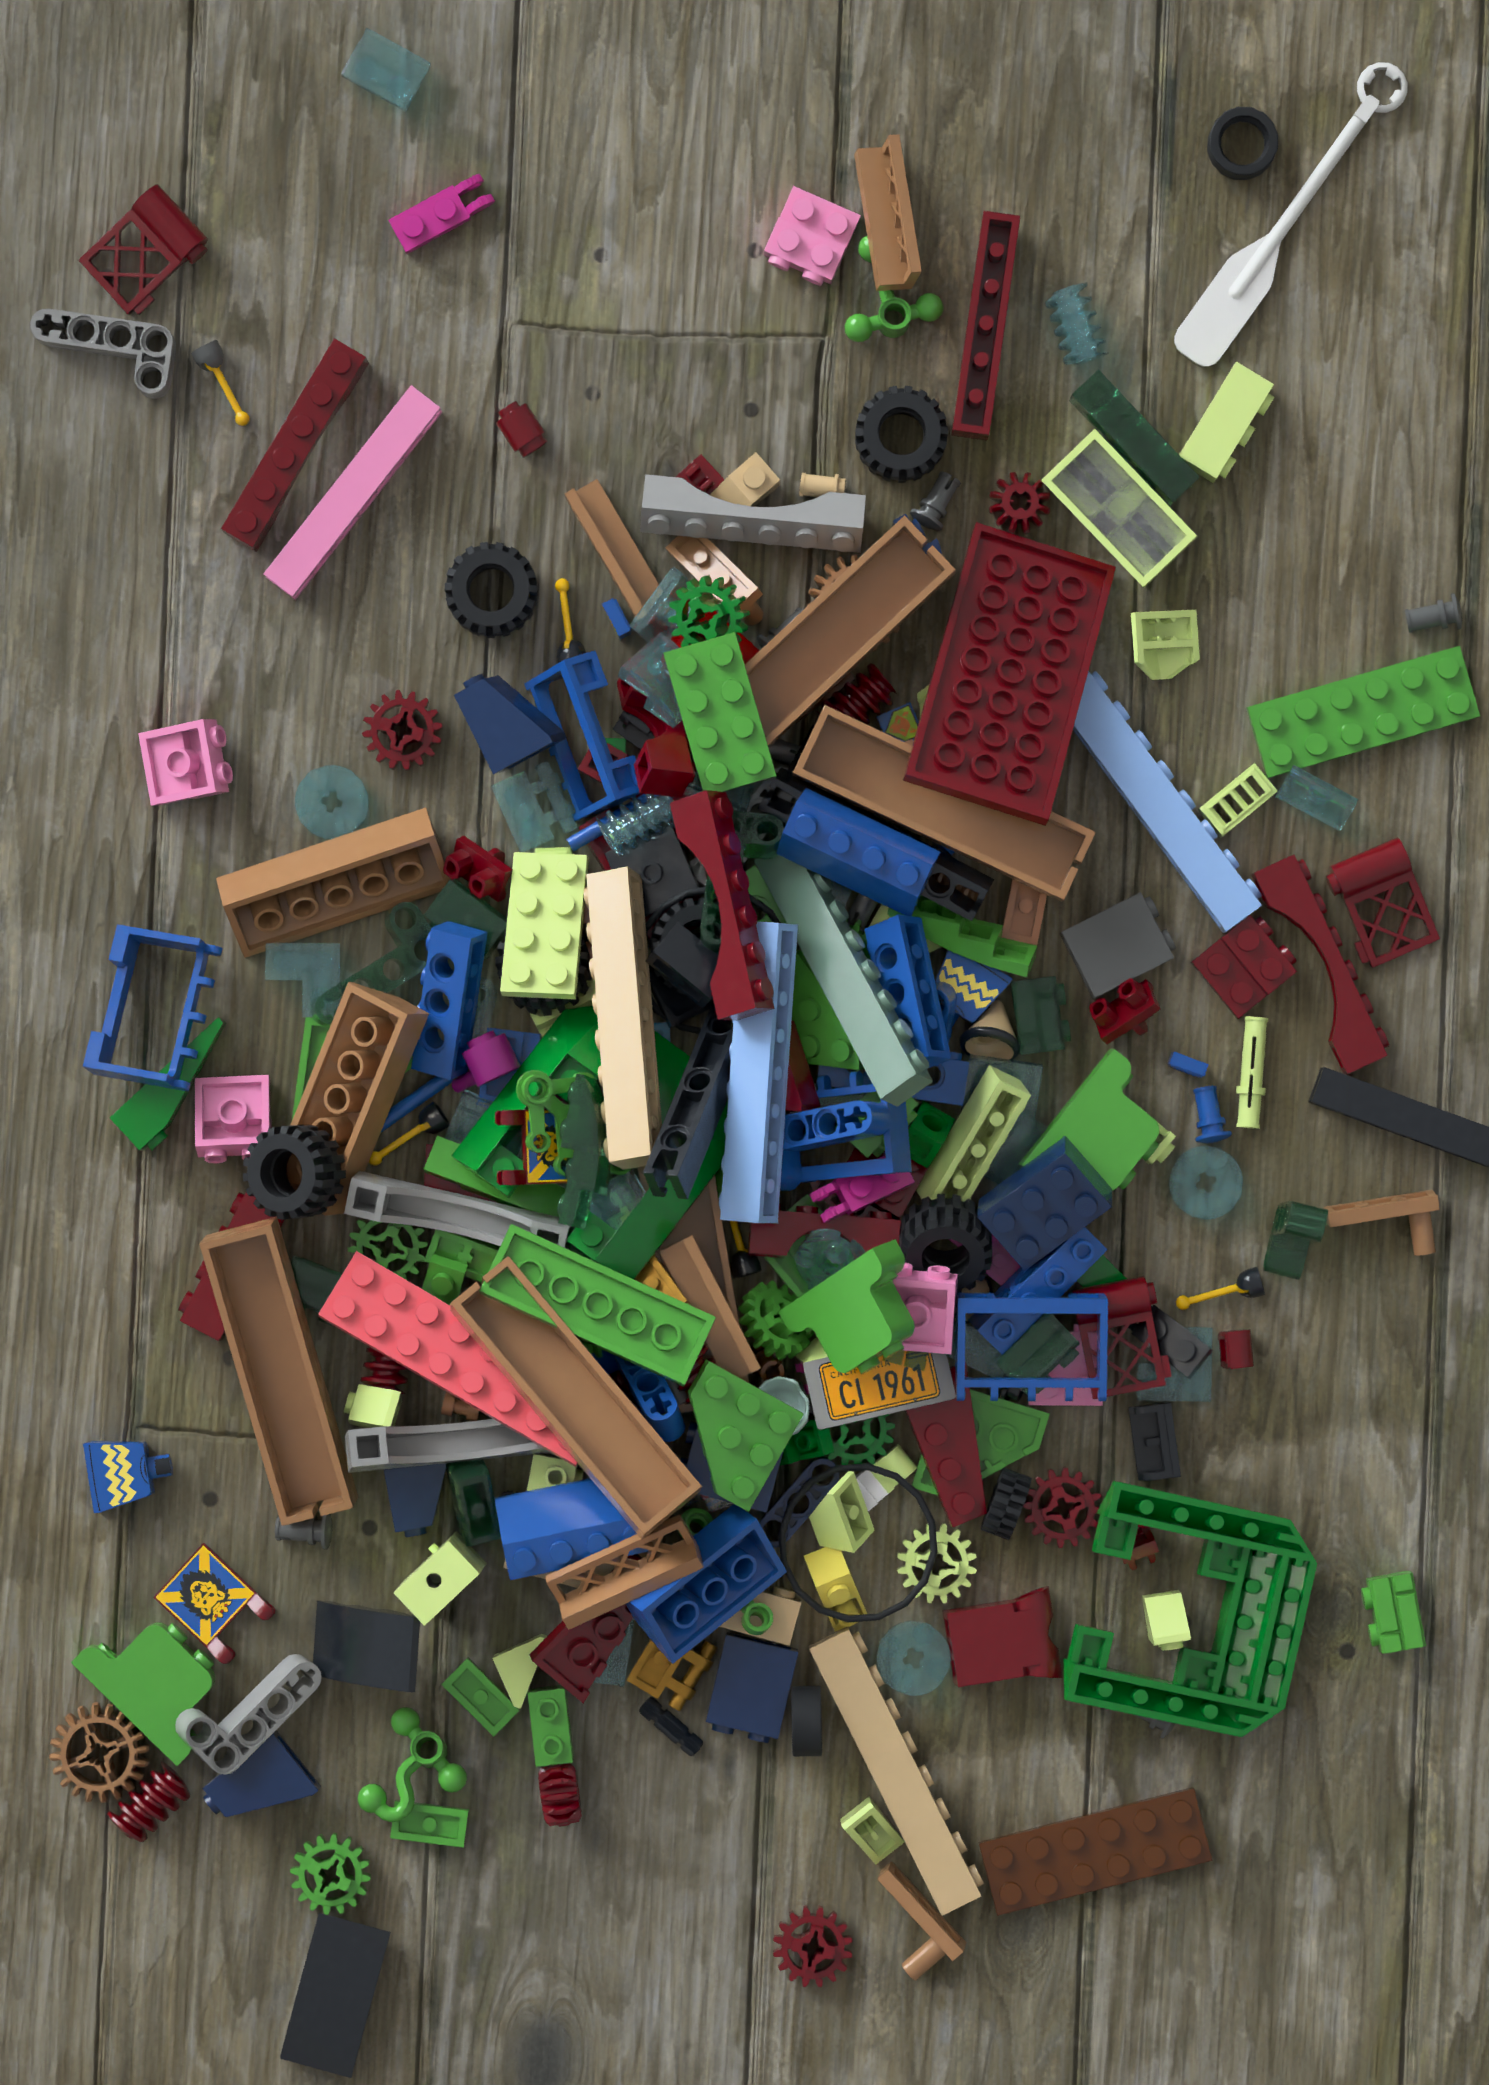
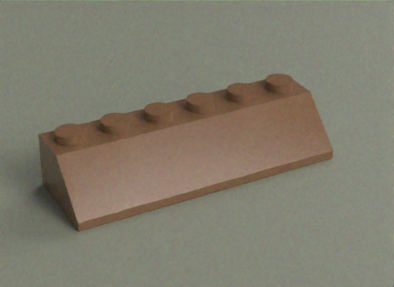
(333, 882)
(358, 1077)

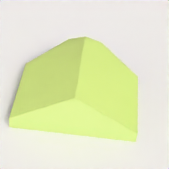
(1165, 642)

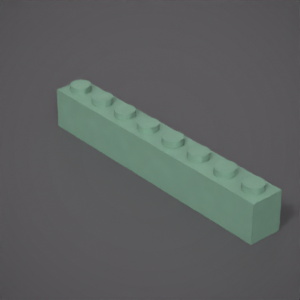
(848, 979)

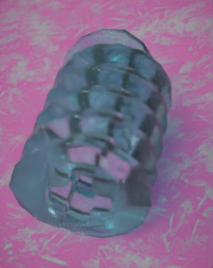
(1075, 325)
(637, 822)

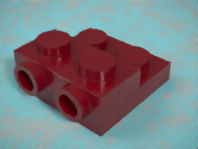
(1245, 965)

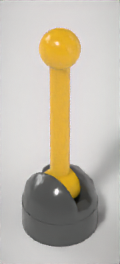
(210, 359)

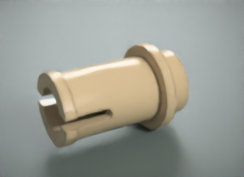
(818, 485)

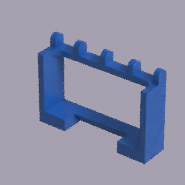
(581, 676)
(124, 955)
(895, 1138)
(1075, 1304)

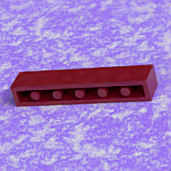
(985, 325)

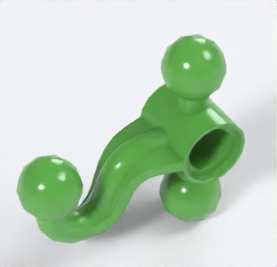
(860, 327)
(451, 1776)

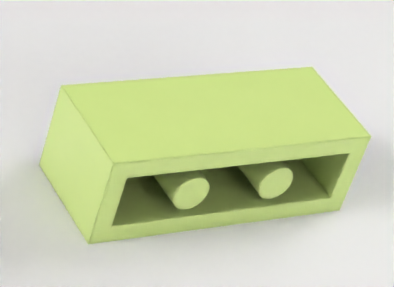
(1227, 423)

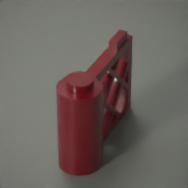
(166, 229)
(1371, 874)
(1127, 1304)

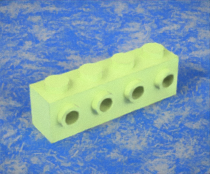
(975, 1136)

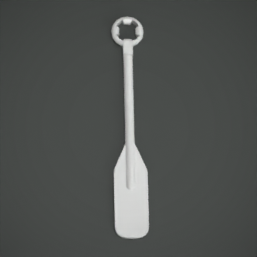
(1250, 272)

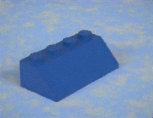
(857, 852)
(557, 1527)
(736, 1570)

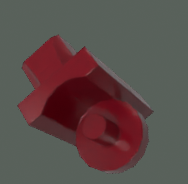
(480, 868)
(1126, 1012)

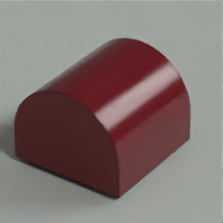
(1235, 1349)

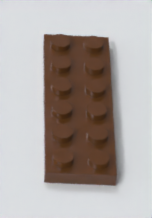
(1095, 1851)

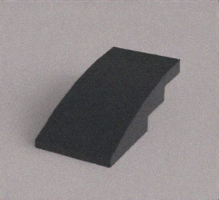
(366, 1646)
(335, 1995)

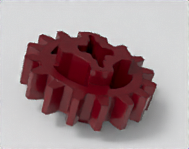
(418, 734)
(1068, 1524)
(795, 1943)

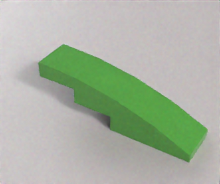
(973, 939)
(532, 1197)

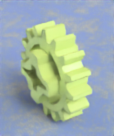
(961, 1568)

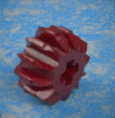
(1019, 490)
(559, 1794)

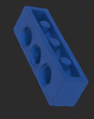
(466, 950)
(906, 971)
(948, 1090)
(1044, 1279)

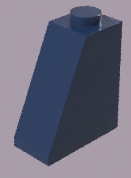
(505, 722)
(414, 1496)
(263, 1780)

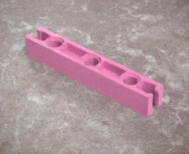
(353, 492)

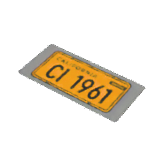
(884, 1390)

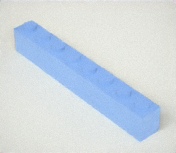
(1162, 808)
(759, 1090)

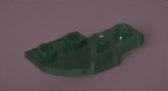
(589, 1168)

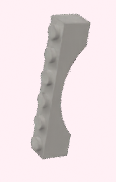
(680, 509)
(418, 1205)
(433, 1444)

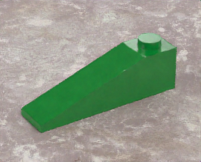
(155, 1107)

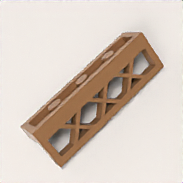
(888, 215)
(613, 544)
(703, 1292)
(629, 1578)

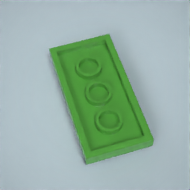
(720, 714)

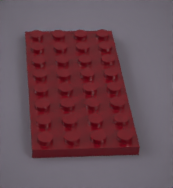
(1010, 674)

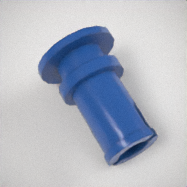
(1209, 1116)

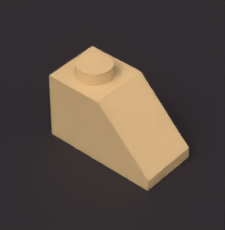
(748, 483)

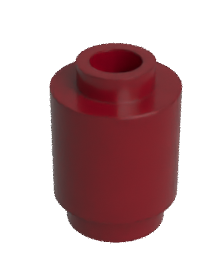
(521, 428)

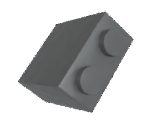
(1118, 944)

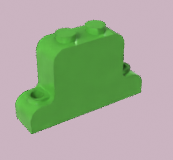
(1104, 1124)
(856, 1311)
(152, 1682)

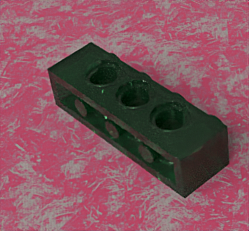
(1133, 438)

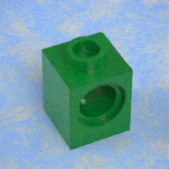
(928, 1133)

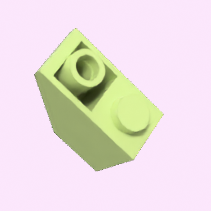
(1166, 1619)

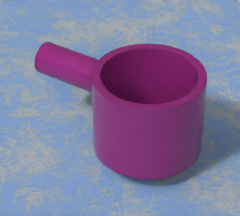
(487, 1060)

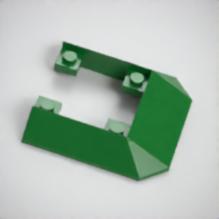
(562, 1053)
(1257, 1628)

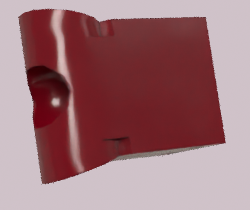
(1002, 1640)

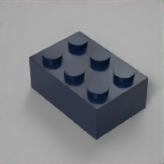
(1045, 1203)

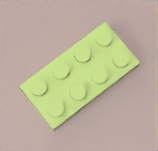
(544, 925)

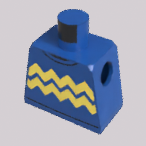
(973, 983)
(122, 1472)

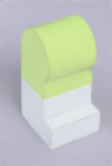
(876, 1486)

